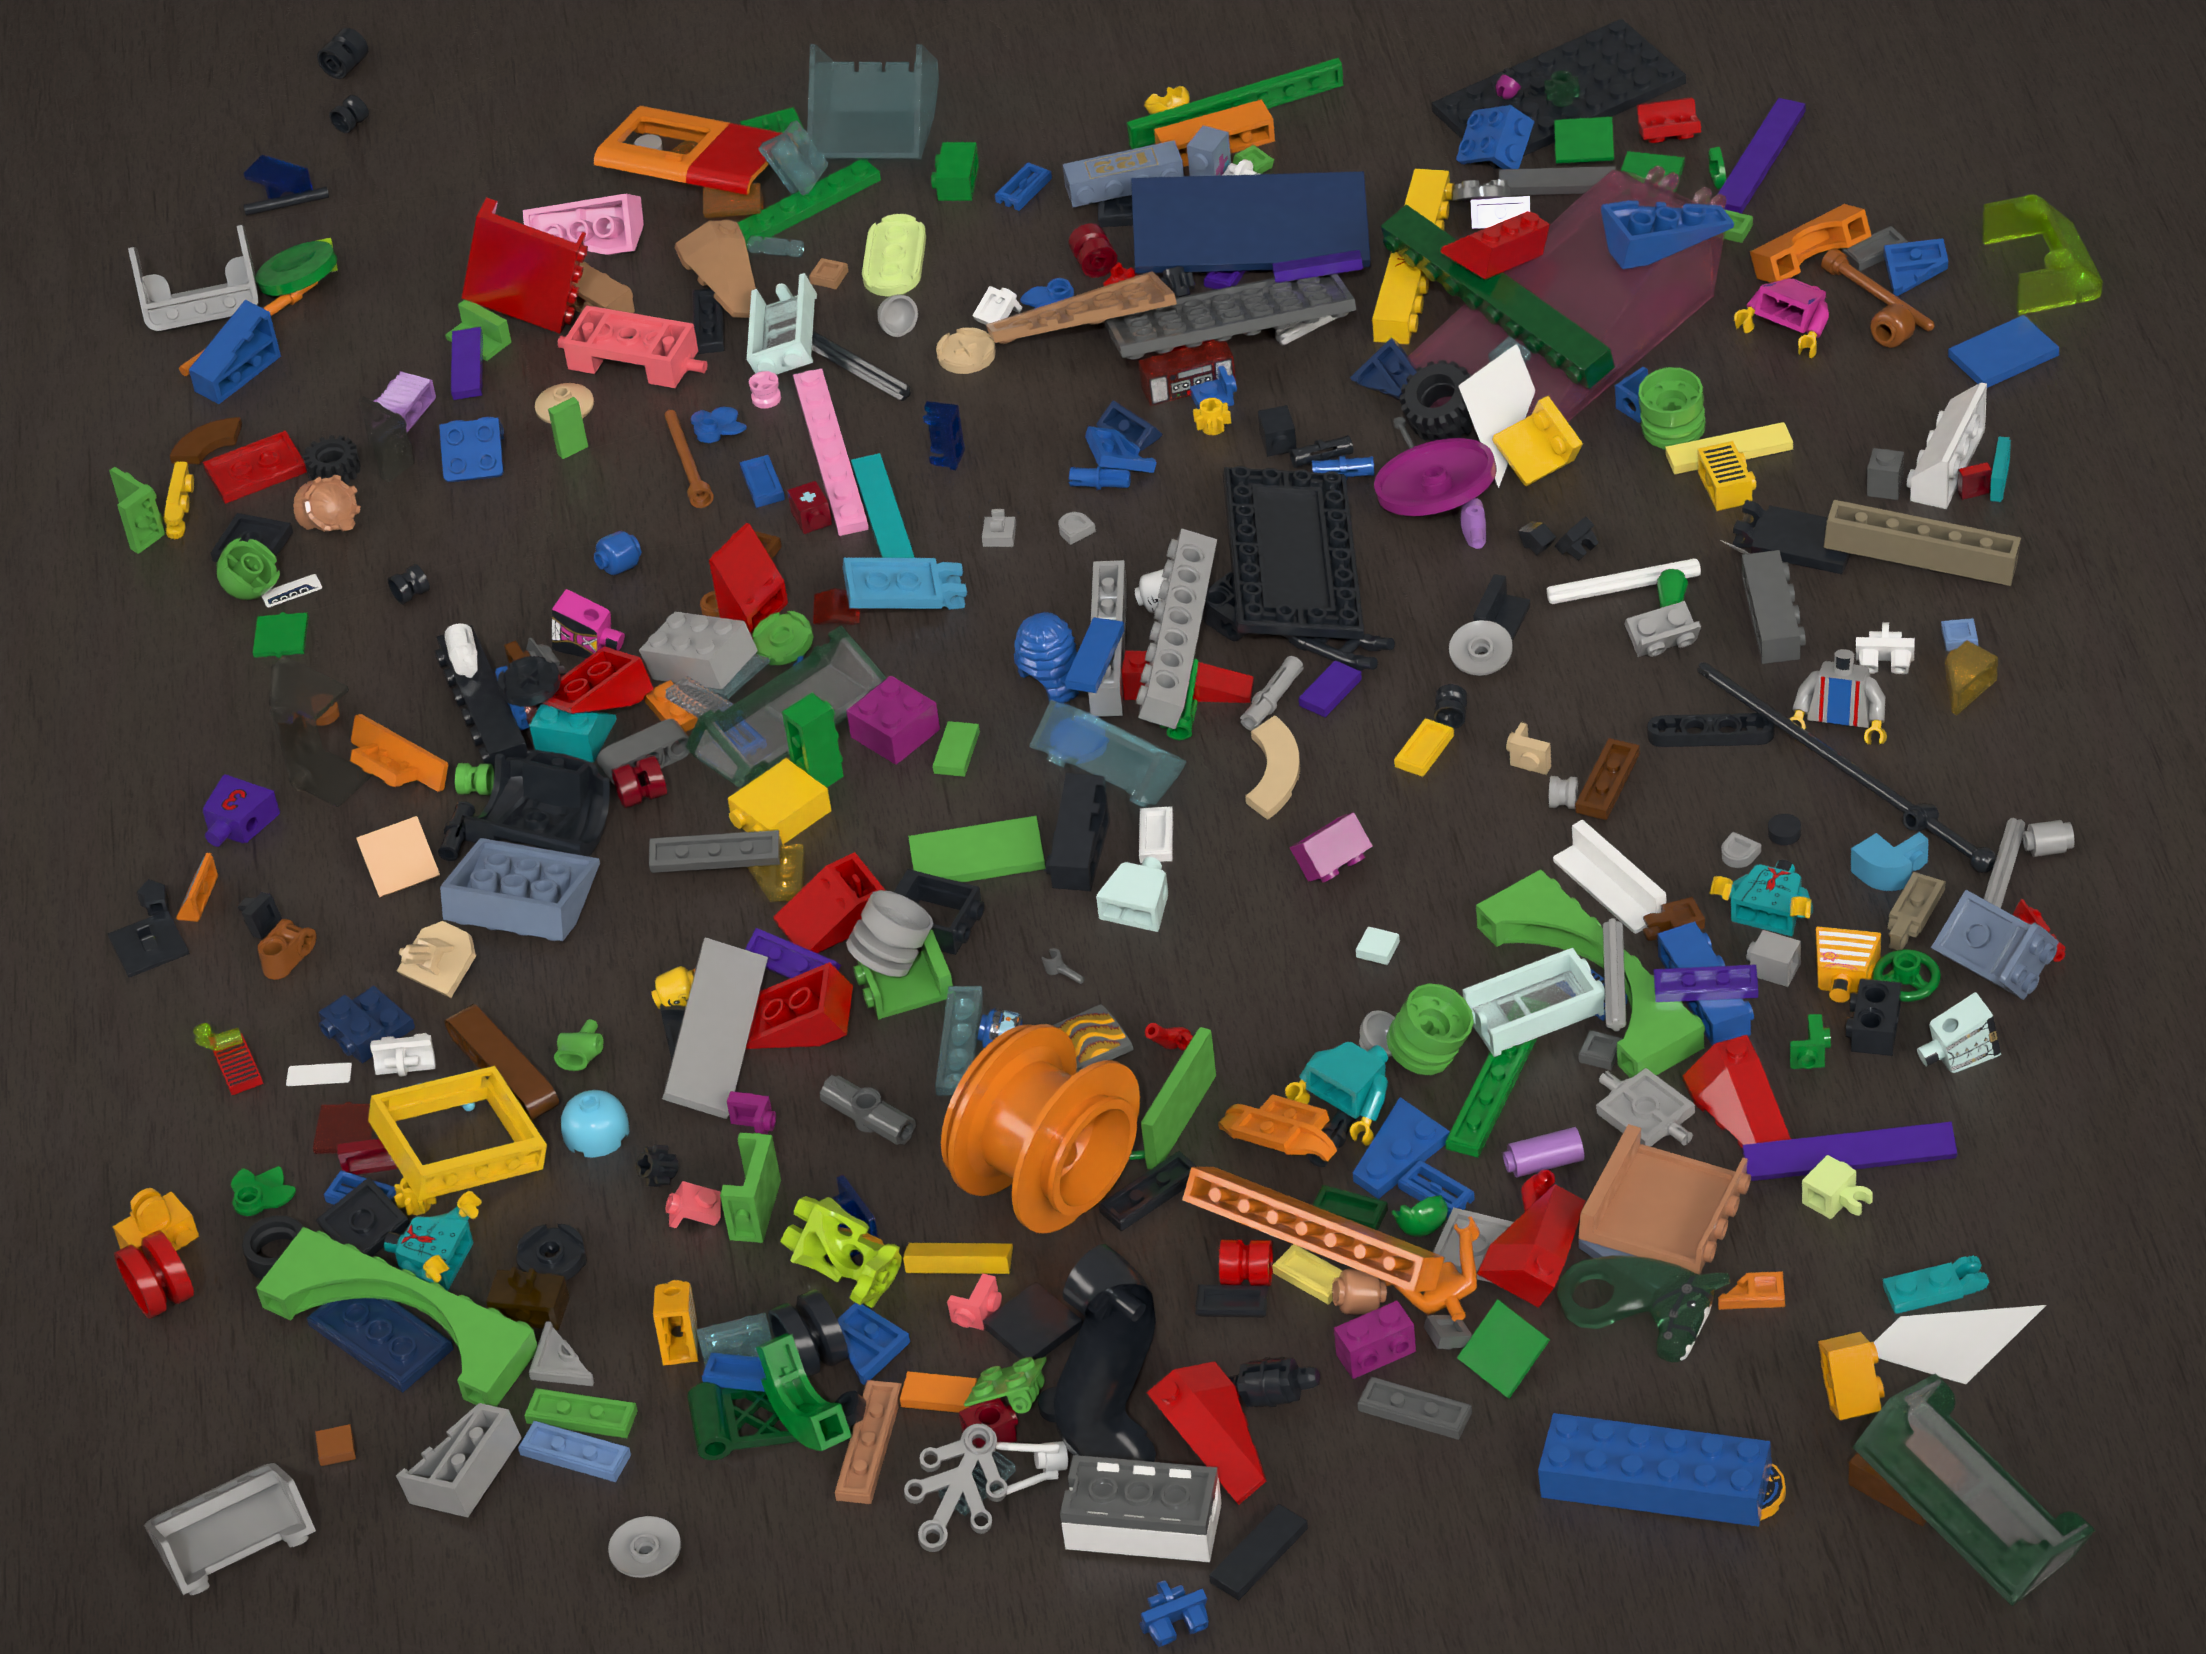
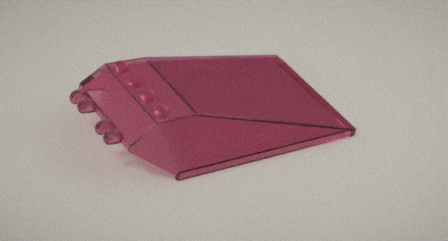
(1582, 280)

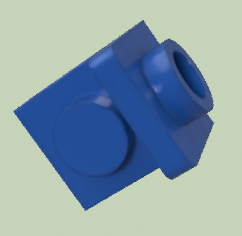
(1221, 389)

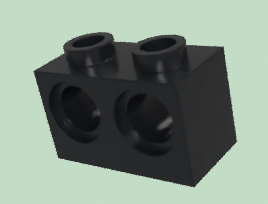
(1875, 1017)

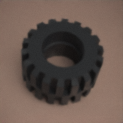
(1427, 387)

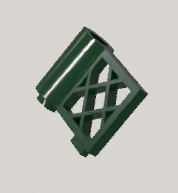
(716, 1424)

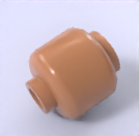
(1358, 1292)

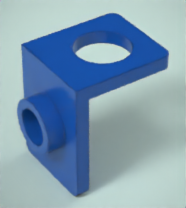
(1627, 392)

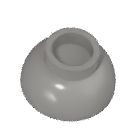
(897, 315)
(1374, 1030)

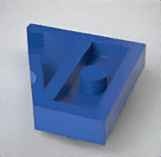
(1914, 263)
(1115, 451)

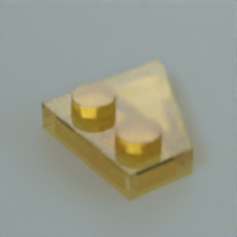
(782, 880)

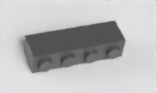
(1772, 607)

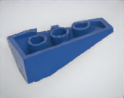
(1648, 233)

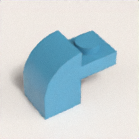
(1888, 866)

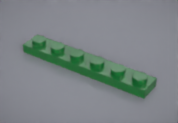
(799, 207)

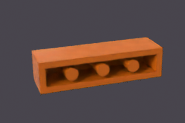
(1246, 125)

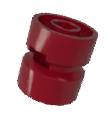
(1092, 250)
(628, 784)

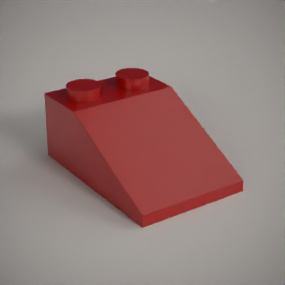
(602, 682)
(802, 1010)

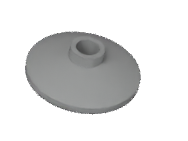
(1477, 638)
(642, 1536)

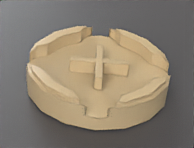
(965, 351)

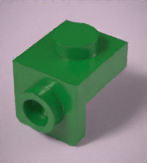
(1811, 1052)

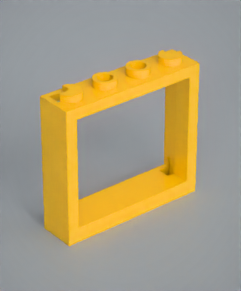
(468, 1170)

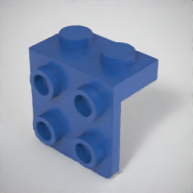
(1496, 136)
(472, 449)

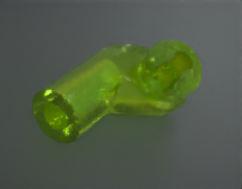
(216, 1041)

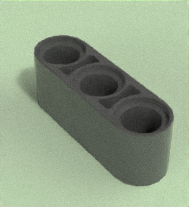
(663, 740)

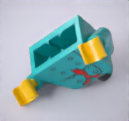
(1766, 897)
(1349, 1081)
(437, 1244)

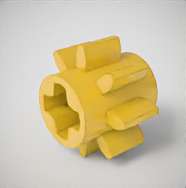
(1212, 416)
(406, 1198)

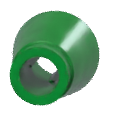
(1671, 587)

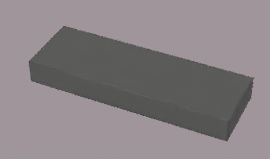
(1414, 1408)

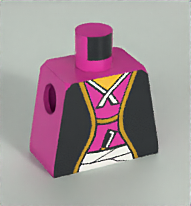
(582, 626)

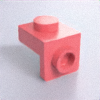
(694, 1203)
(979, 1306)

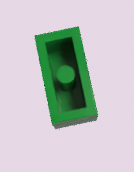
(956, 171)

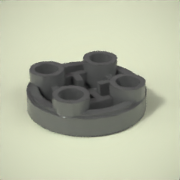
(1472, 190)

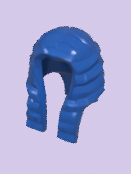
(1046, 653)

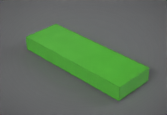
(581, 1413)

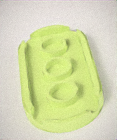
(894, 255)

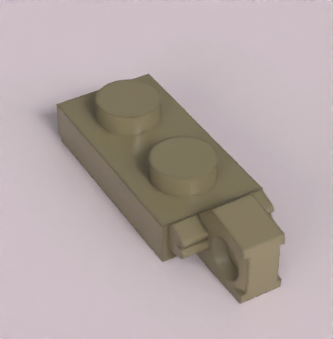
(1913, 908)

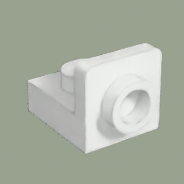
(996, 305)

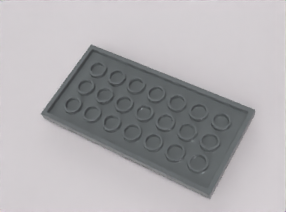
(1230, 312)

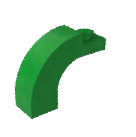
(795, 1401)

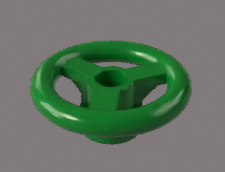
(1907, 971)

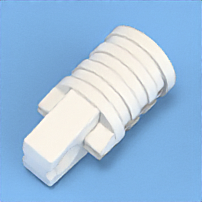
(461, 649)

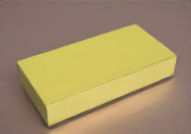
(1307, 1272)

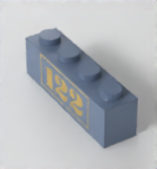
(1111, 174)

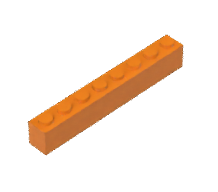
(1313, 1229)

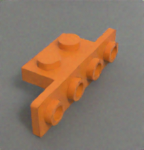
(394, 757)

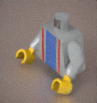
(1842, 696)

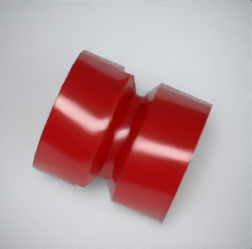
(1245, 1262)

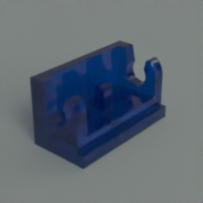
(944, 433)

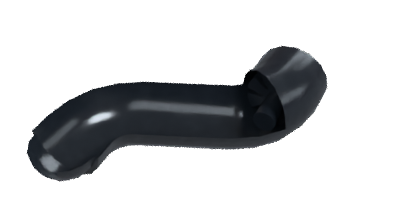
(1105, 1358)

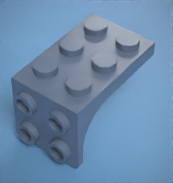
(1996, 945)

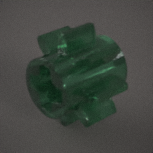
(1562, 88)

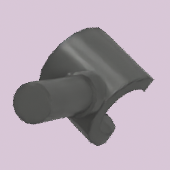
(1056, 966)

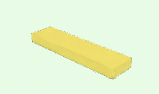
(1751, 442)

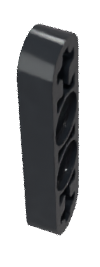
(1711, 734)

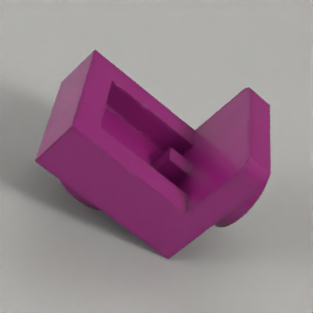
(752, 1111)

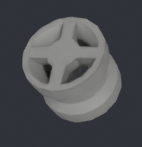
(1563, 792)

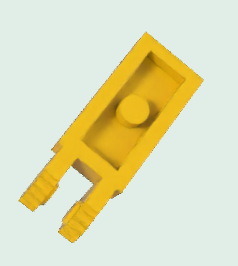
(178, 500)

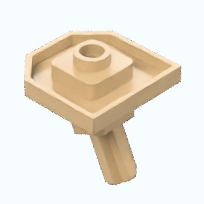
(438, 957)

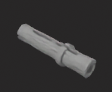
(1265, 701)

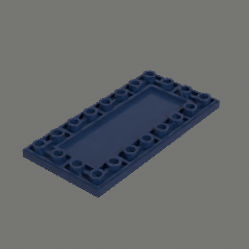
(1246, 220)

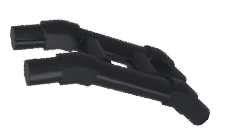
(1345, 653)

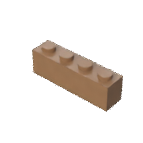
(602, 291)

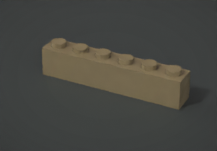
(1922, 542)

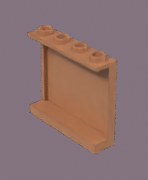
(1661, 1204)

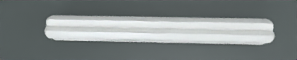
(1618, 581)

